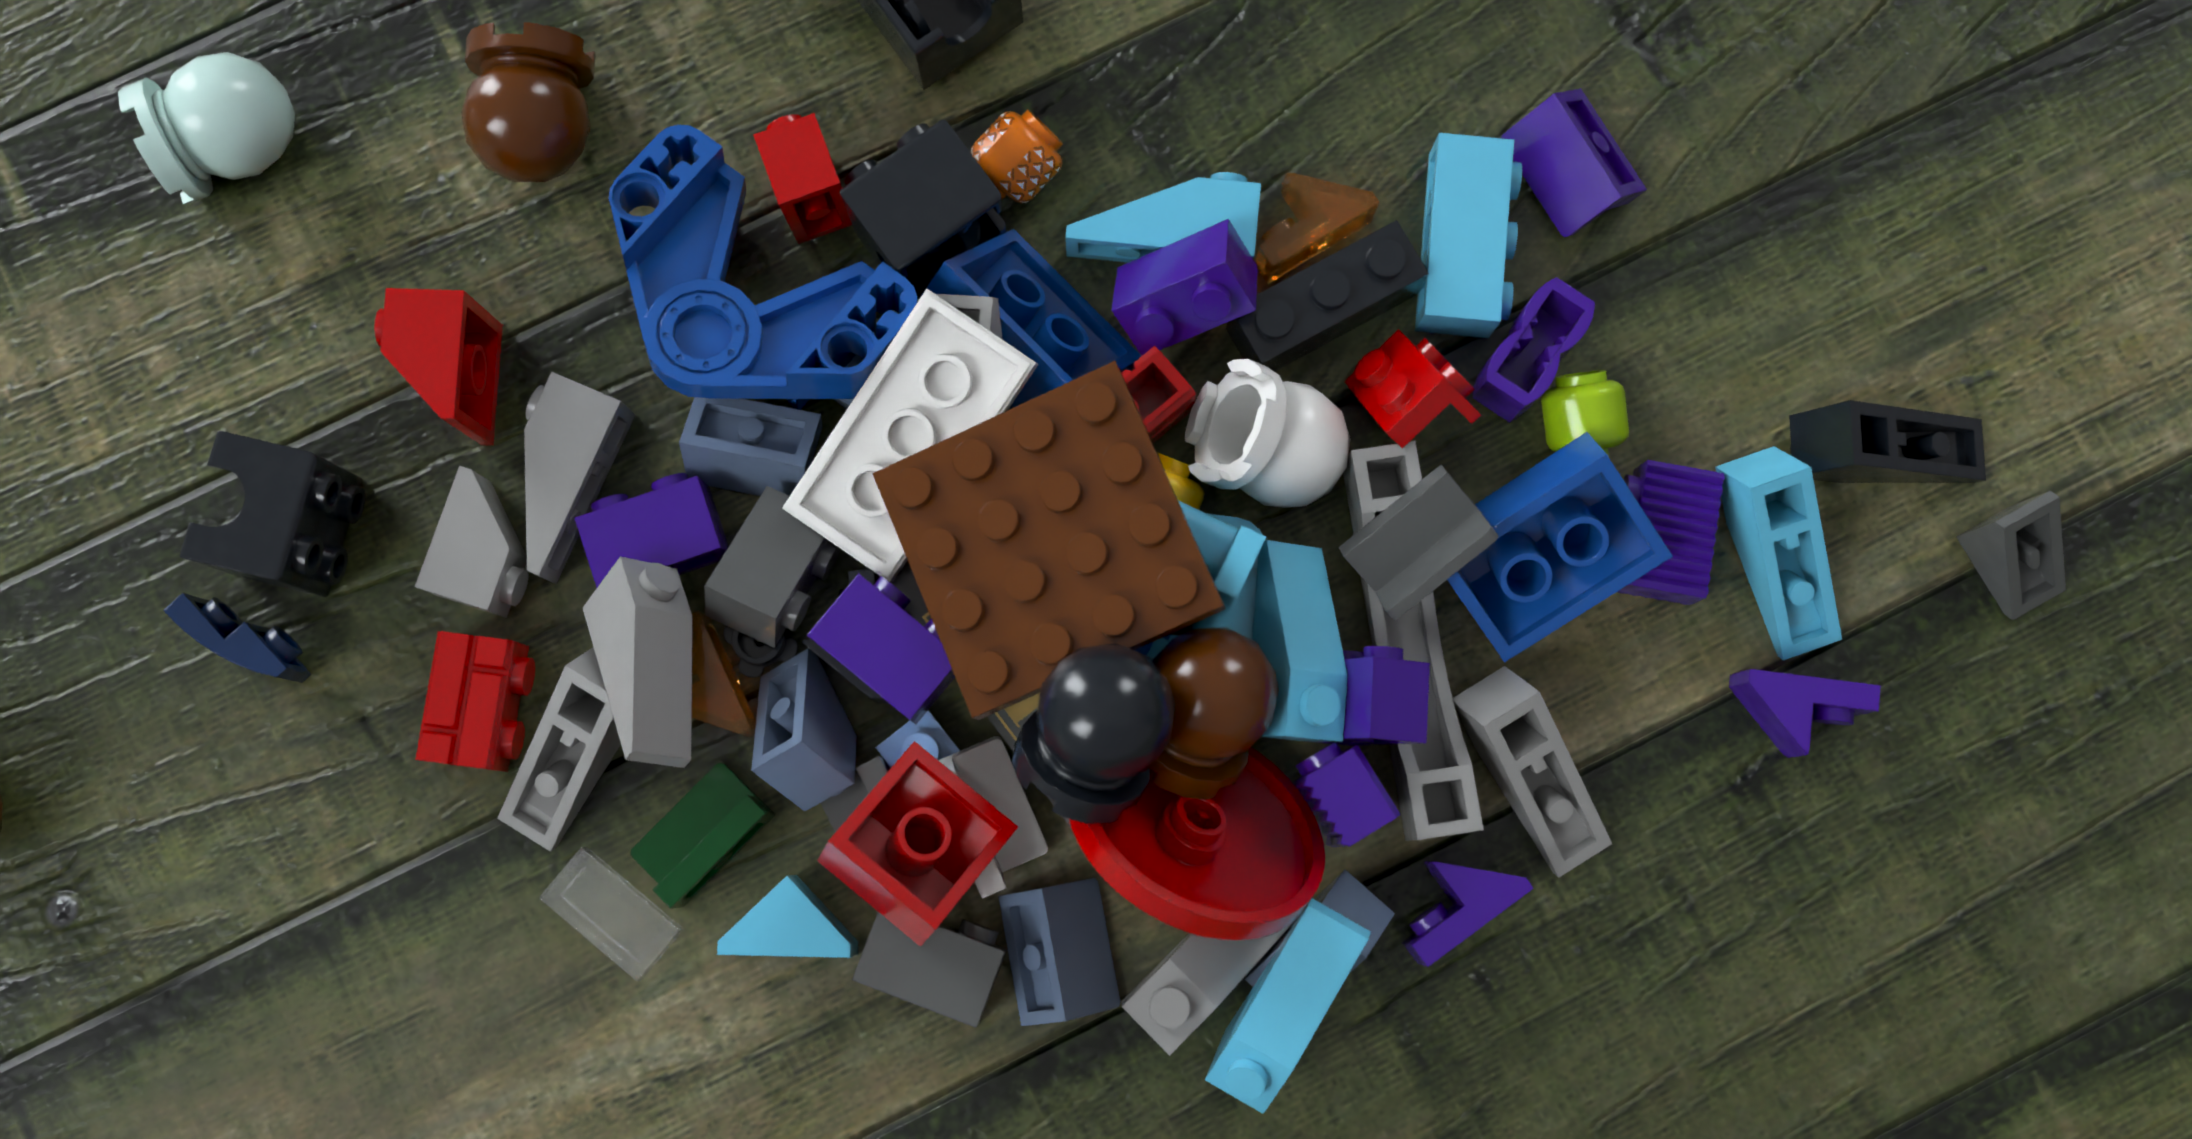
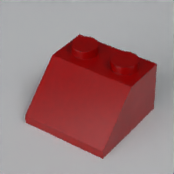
(446, 353)
(916, 843)

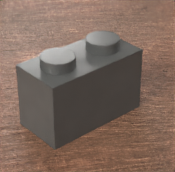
(768, 572)
(946, 975)

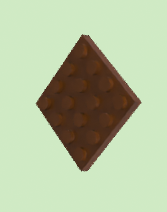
(1046, 538)

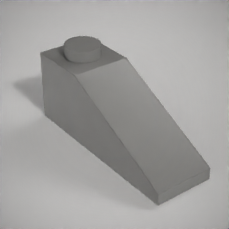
(568, 454)
(645, 658)
(564, 756)
(1532, 768)
(1192, 985)

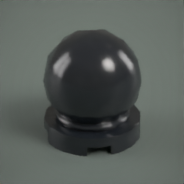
(1096, 732)

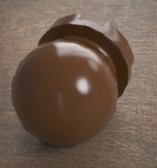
(526, 103)
(1222, 707)

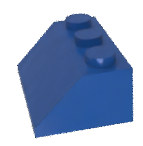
(1037, 312)
(1561, 547)

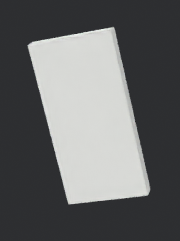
(926, 387)

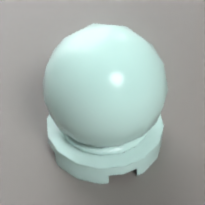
(212, 119)

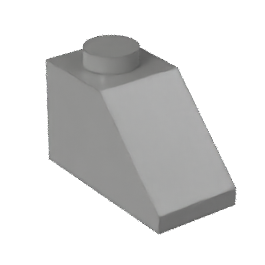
(475, 550)

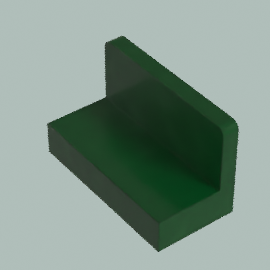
(700, 835)

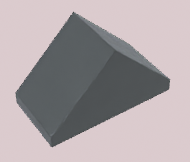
(2020, 553)

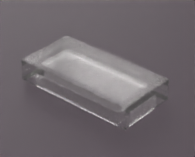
(611, 913)

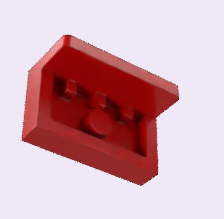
(1409, 387)

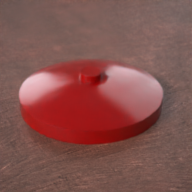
(1218, 863)

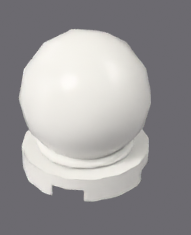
(1267, 437)

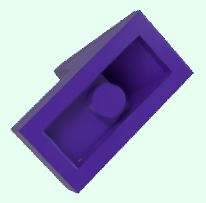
(1786, 702)
(1476, 900)

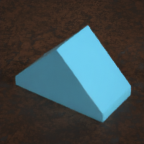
(789, 924)

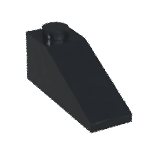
(1887, 444)

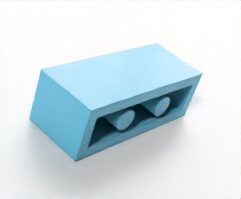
(1468, 235)

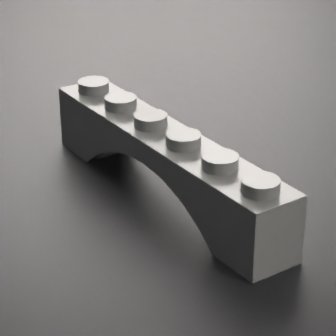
(1433, 777)

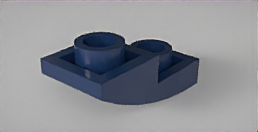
(244, 643)

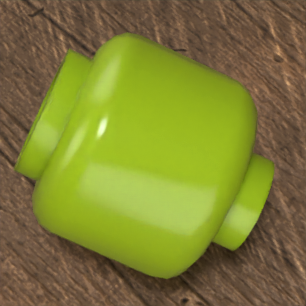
(1582, 405)

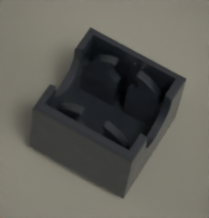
(941, 34)
(923, 203)
(289, 520)

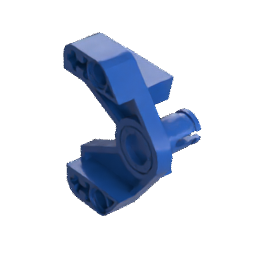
(707, 333)

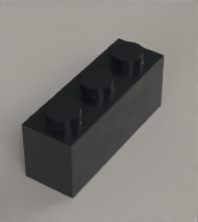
(1330, 298)

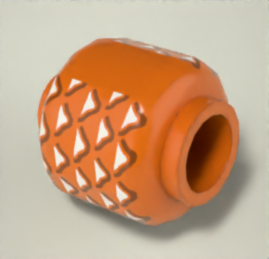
(1018, 155)

